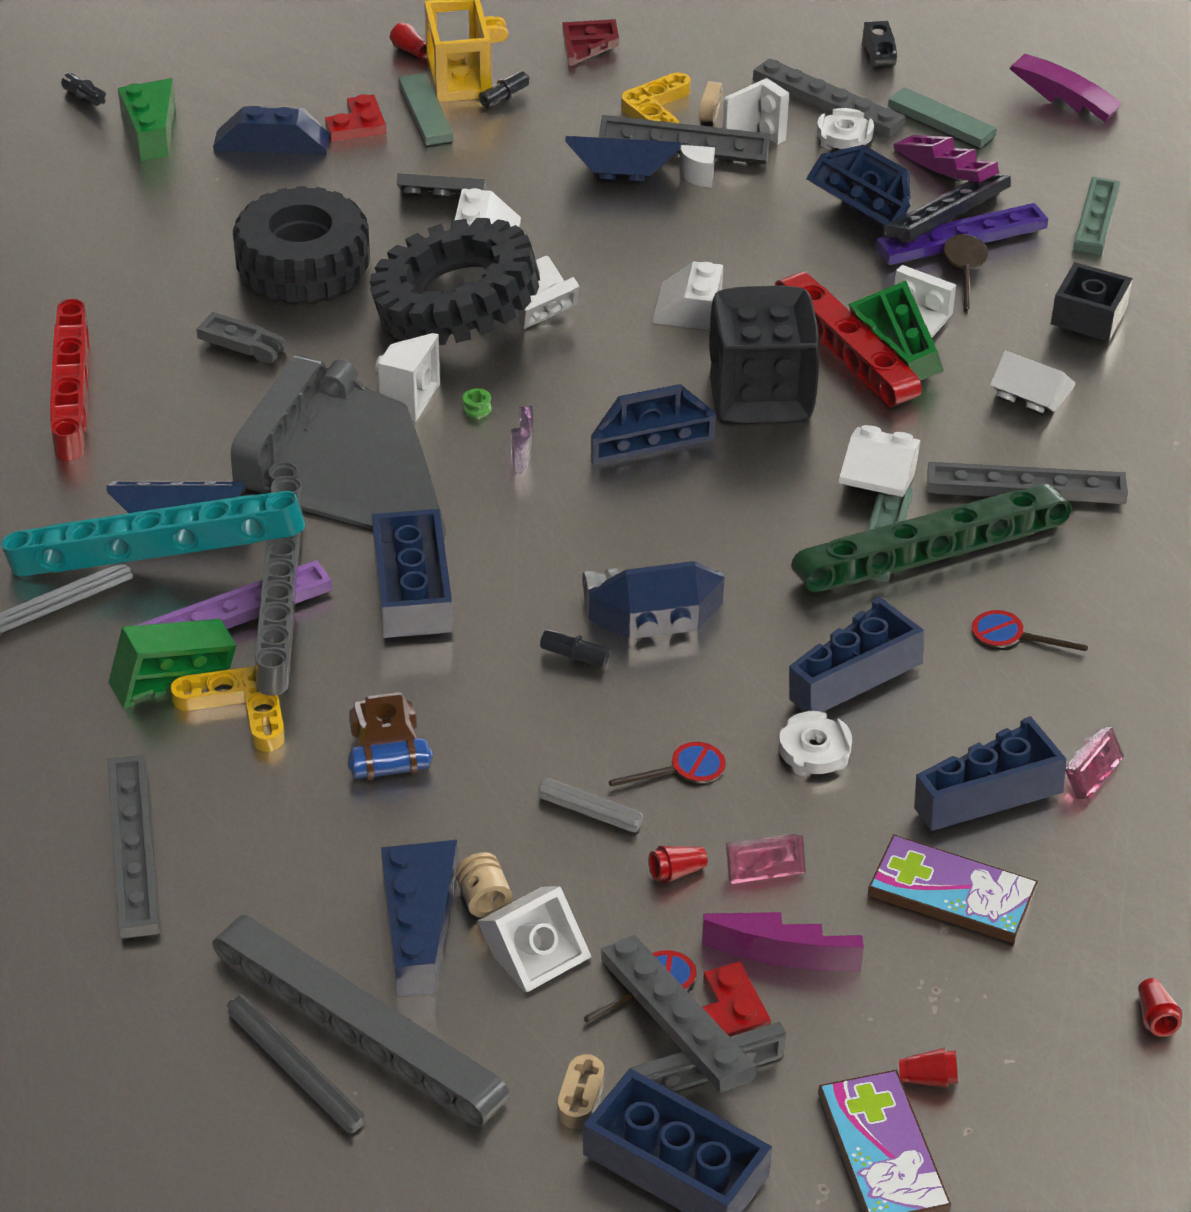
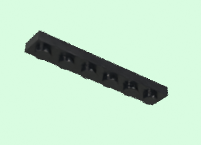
(946, 207)

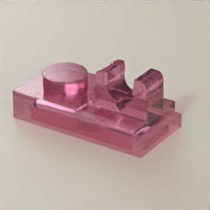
(1093, 763)
(765, 858)

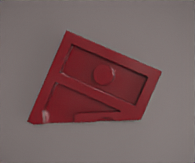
(588, 38)

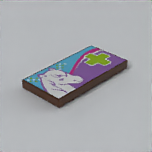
(953, 888)
(883, 1145)

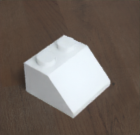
(484, 204)
(688, 296)
(410, 372)
(1031, 382)
(880, 460)
(535, 937)

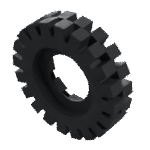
(506, 284)

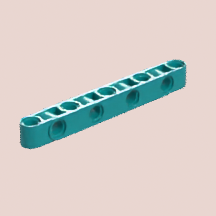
(153, 533)

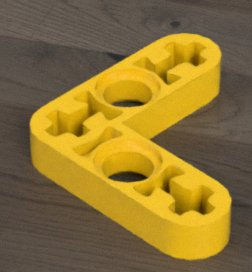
(644, 104)
(242, 691)

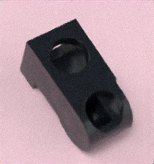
(880, 47)

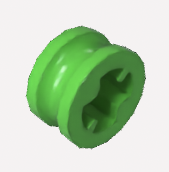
(478, 409)

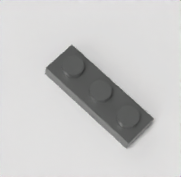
(439, 185)

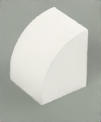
(697, 165)

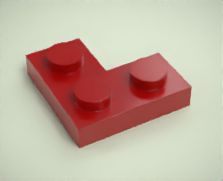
(363, 121)
(735, 1000)

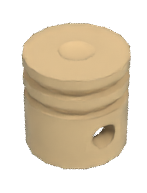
(481, 881)

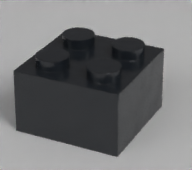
(1091, 301)

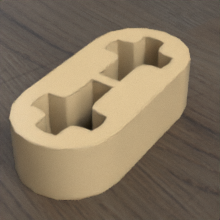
(711, 101)
(573, 1090)

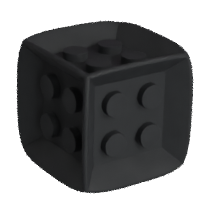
(763, 354)

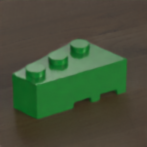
(149, 116)
(899, 324)
(157, 654)

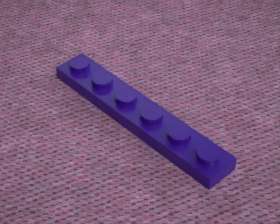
(984, 227)

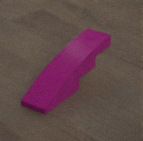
(1073, 89)
(942, 157)
(767, 940)

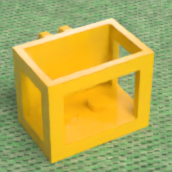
(461, 66)

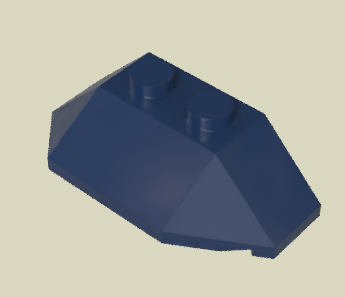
(272, 131)
(622, 156)
(864, 182)
(652, 423)
(150, 495)
(657, 599)

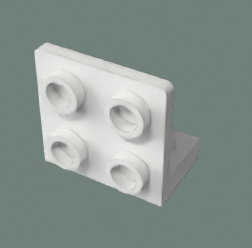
(758, 109)
(552, 296)
(932, 296)

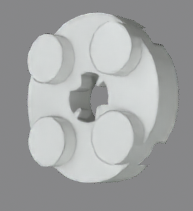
(844, 129)
(810, 758)

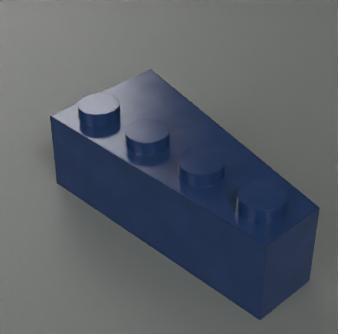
(856, 659)
(991, 777)
(418, 905)

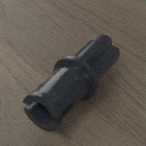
(83, 89)
(504, 89)
(575, 648)

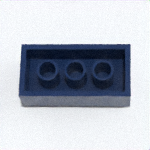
(412, 573)
(675, 1148)

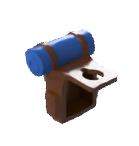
(386, 738)

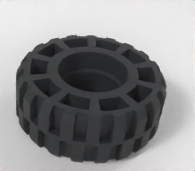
(301, 244)

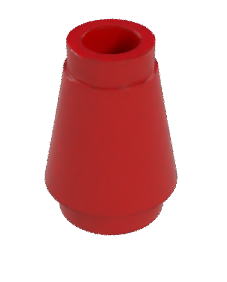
(407, 39)
(674, 862)
(1159, 1008)
(930, 1068)

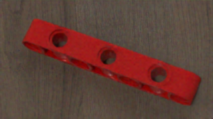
(857, 345)
(69, 380)

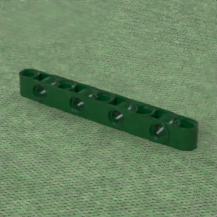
(930, 537)

